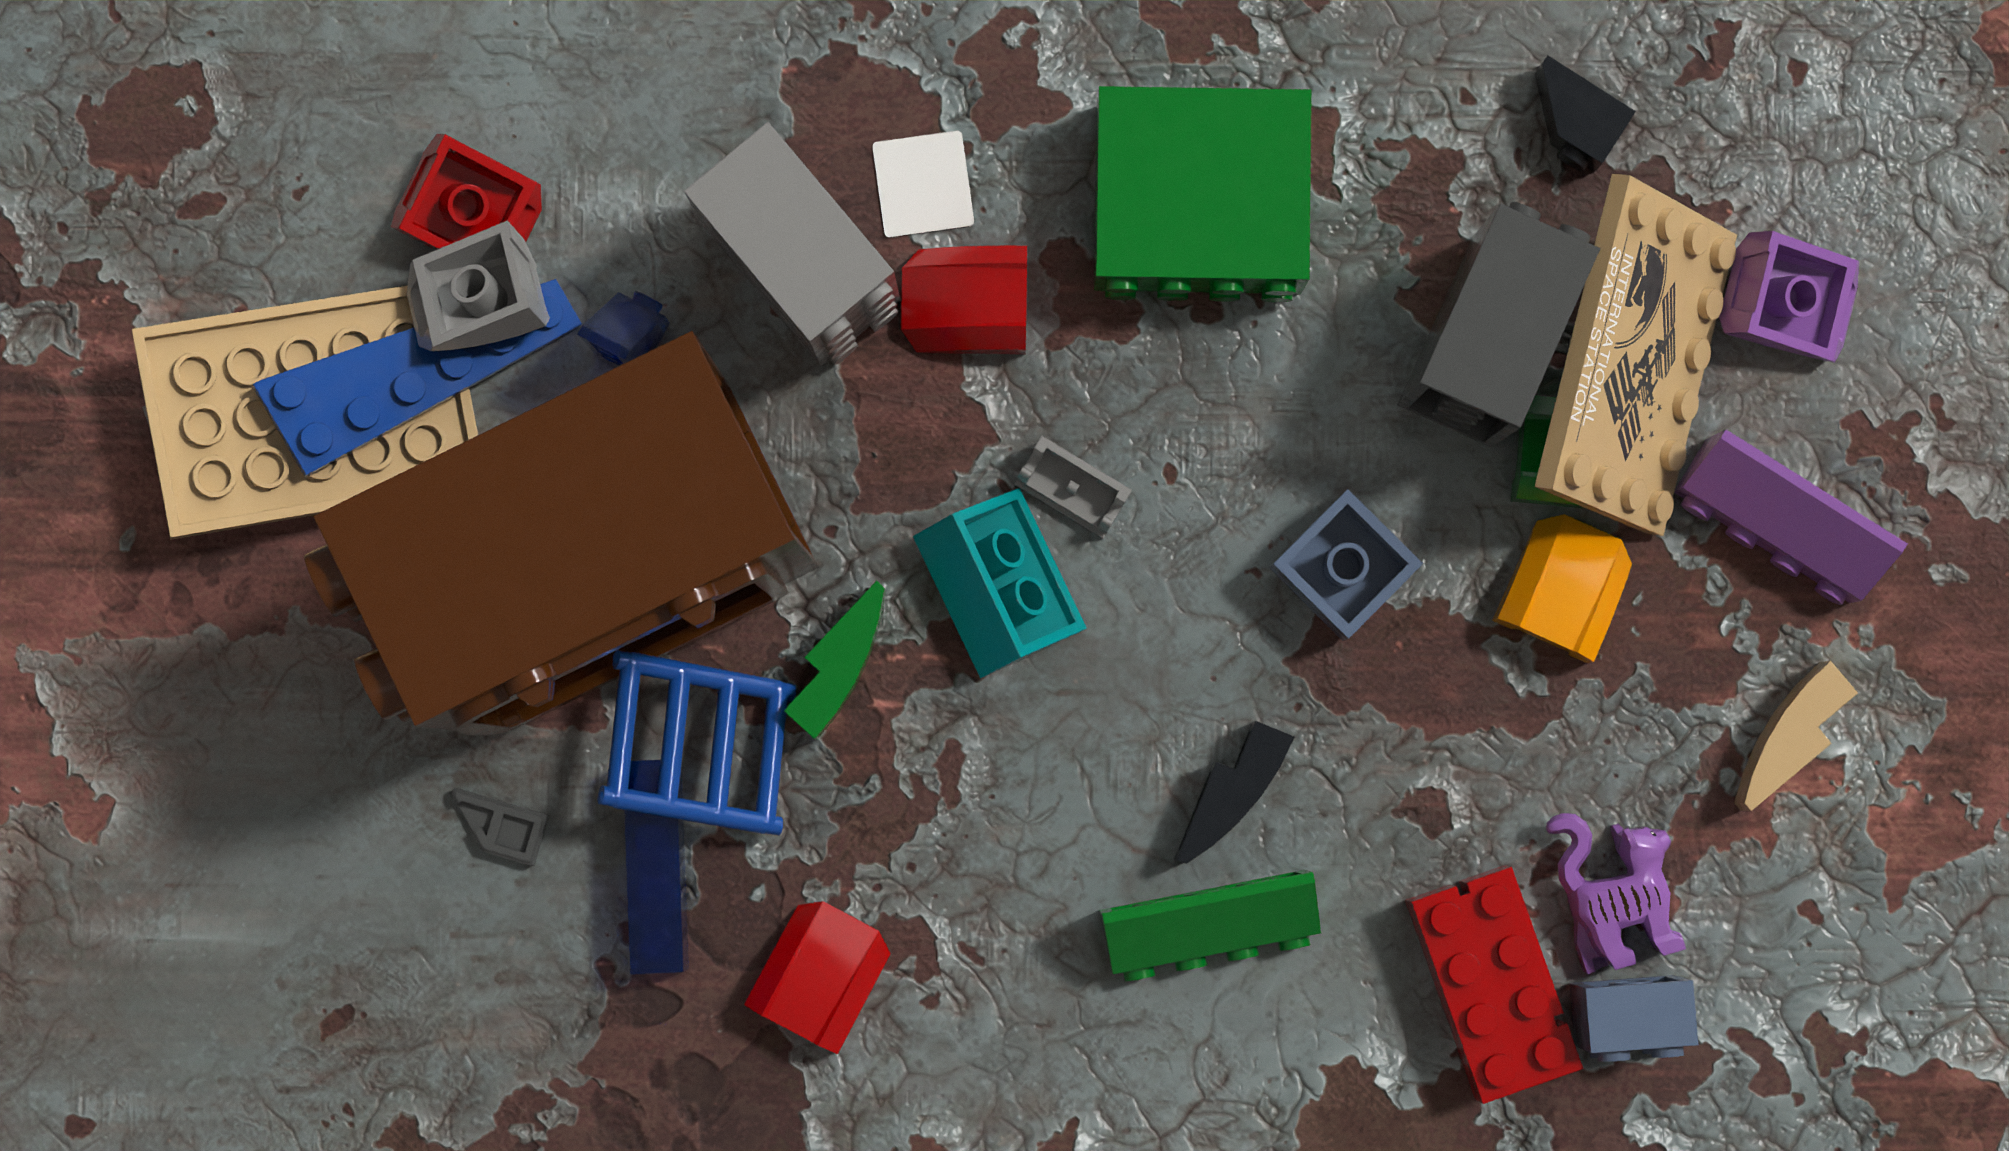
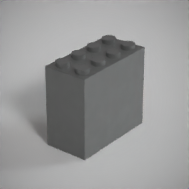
(1499, 324)

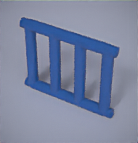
(666, 801)

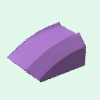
(1790, 295)

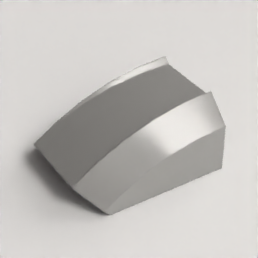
(476, 291)

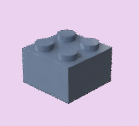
(1346, 565)
(1634, 1015)

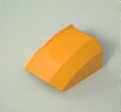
(1566, 586)

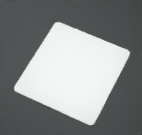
(923, 184)

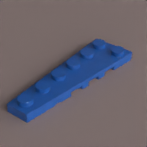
(378, 386)

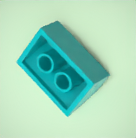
(999, 582)

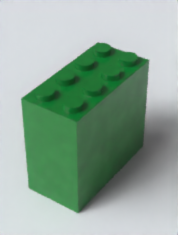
(1202, 192)

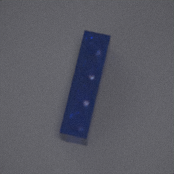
(655, 882)

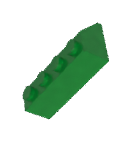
(1211, 922)

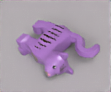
(1617, 902)

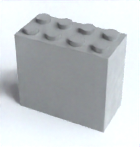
(795, 245)

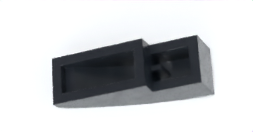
(1234, 791)

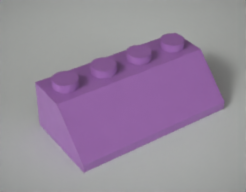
(1787, 518)

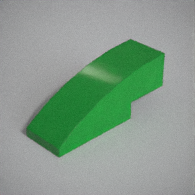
(840, 663)

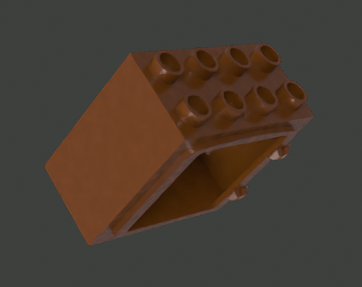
(557, 539)

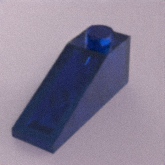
(625, 328)

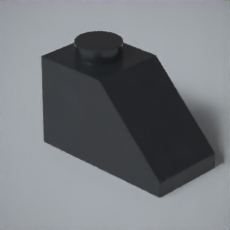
(1579, 116)

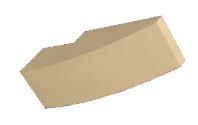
(1793, 734)

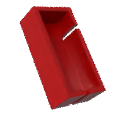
(1494, 984)

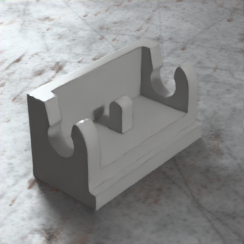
(1072, 487)

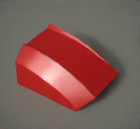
(462, 194)
(966, 300)
(820, 974)

